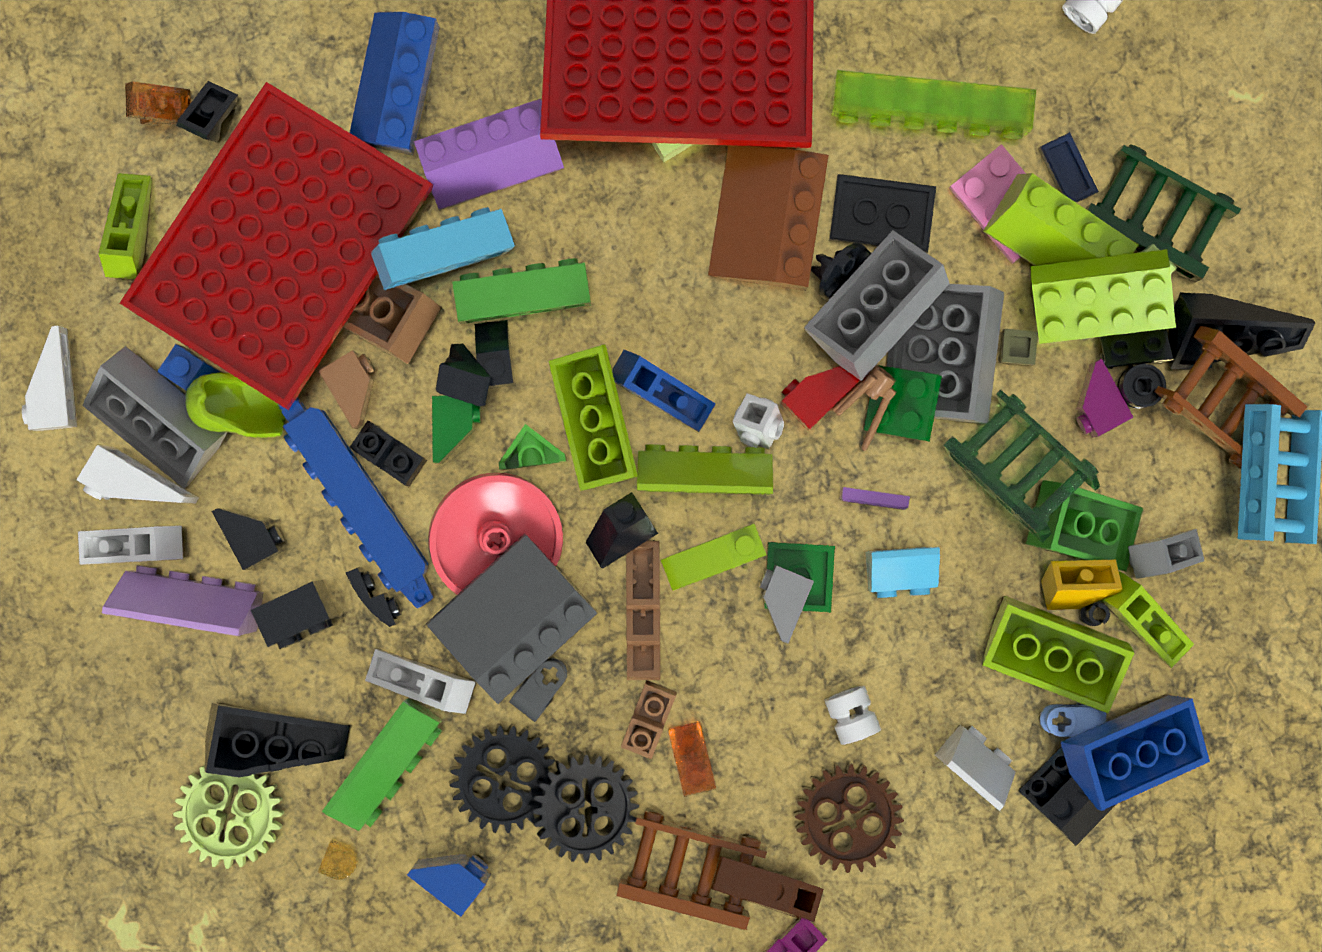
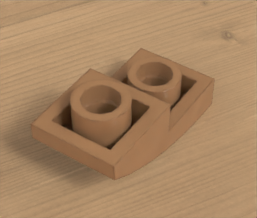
(648, 719)

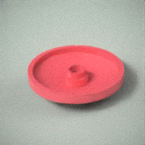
(486, 518)

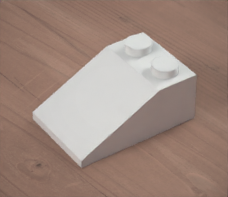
(117, 475)
(978, 765)

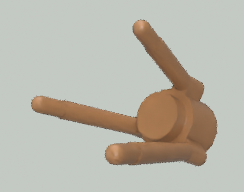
(875, 384)

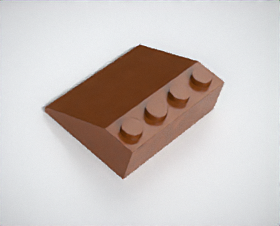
(768, 216)

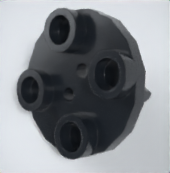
(837, 271)

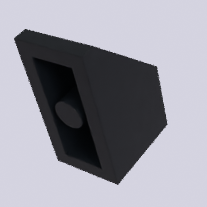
(495, 352)
(619, 530)
(249, 537)

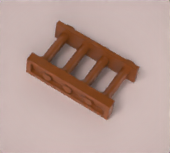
(1237, 366)
(668, 894)

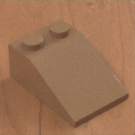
(393, 319)

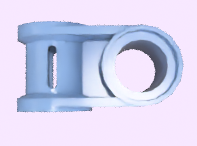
(1076, 720)

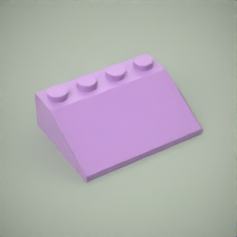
(185, 601)

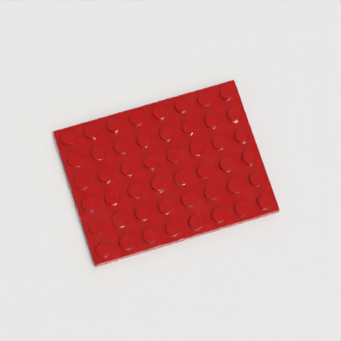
(679, 72)
(276, 245)

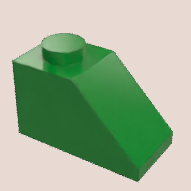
(451, 425)

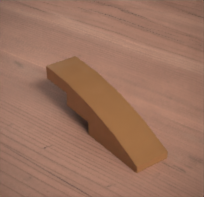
(643, 612)

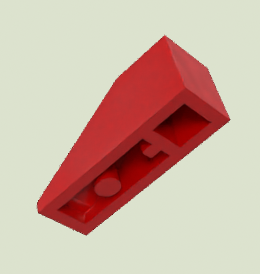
(817, 394)

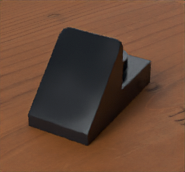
(208, 111)
(463, 377)

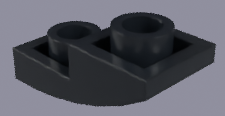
(388, 453)
(382, 606)

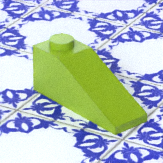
(126, 227)
(713, 557)
(1149, 621)

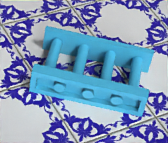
(1260, 469)

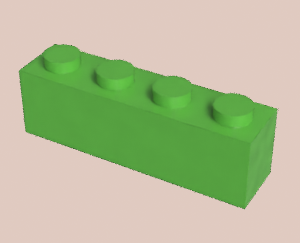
(521, 293)

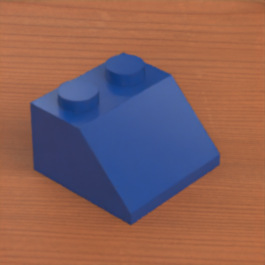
(452, 879)

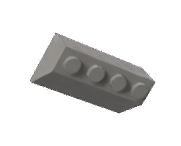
(877, 304)
(151, 416)

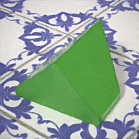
(530, 450)

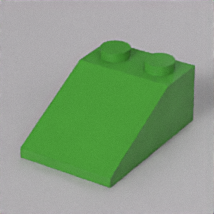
(1089, 526)

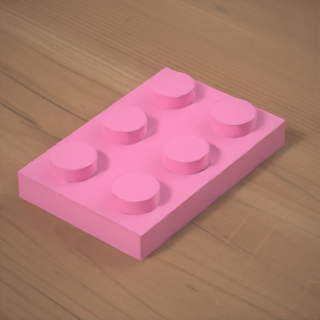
(985, 187)

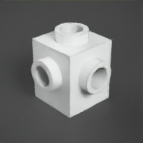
(758, 421)

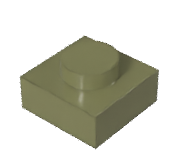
(1018, 347)

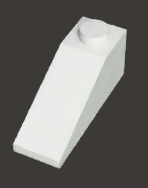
(51, 392)
(130, 545)
(420, 682)

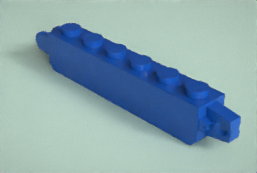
(359, 501)

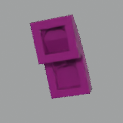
(798, 938)

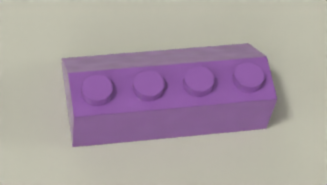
(487, 155)

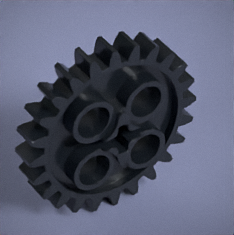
(490, 805)
(555, 810)

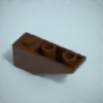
(767, 889)

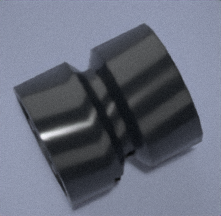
(1138, 385)

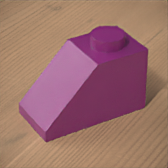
(1100, 402)

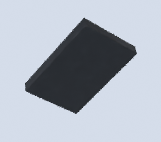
(871, 208)

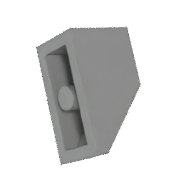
(1166, 554)
(785, 598)

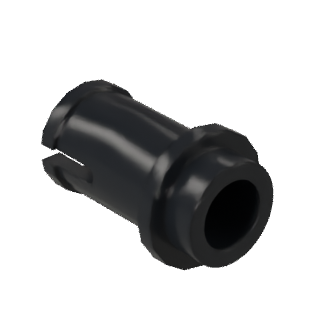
(1086, 614)

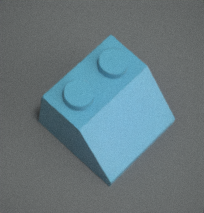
(903, 570)

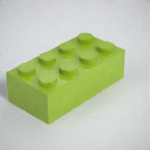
(1103, 296)

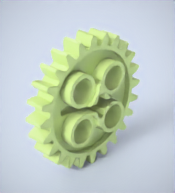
(257, 822)

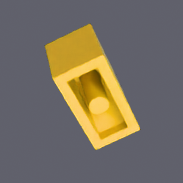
(1079, 583)

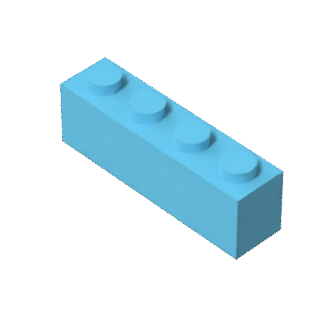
(441, 248)

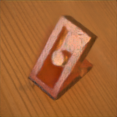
(155, 102)

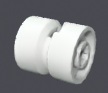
(1089, 13)
(857, 726)

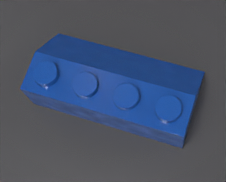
(394, 80)
(1136, 751)

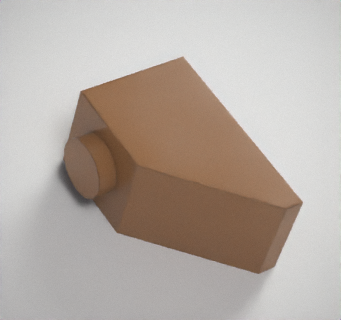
(350, 385)

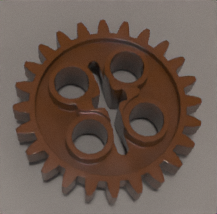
(834, 790)

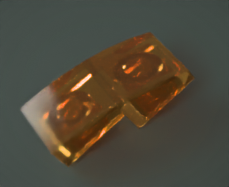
(692, 759)

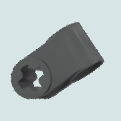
(537, 692)

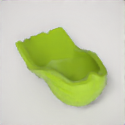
(227, 404)

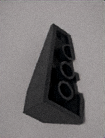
(1245, 324)
(259, 741)

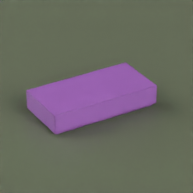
(874, 498)

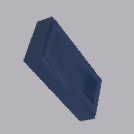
(1068, 168)

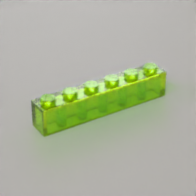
(933, 103)

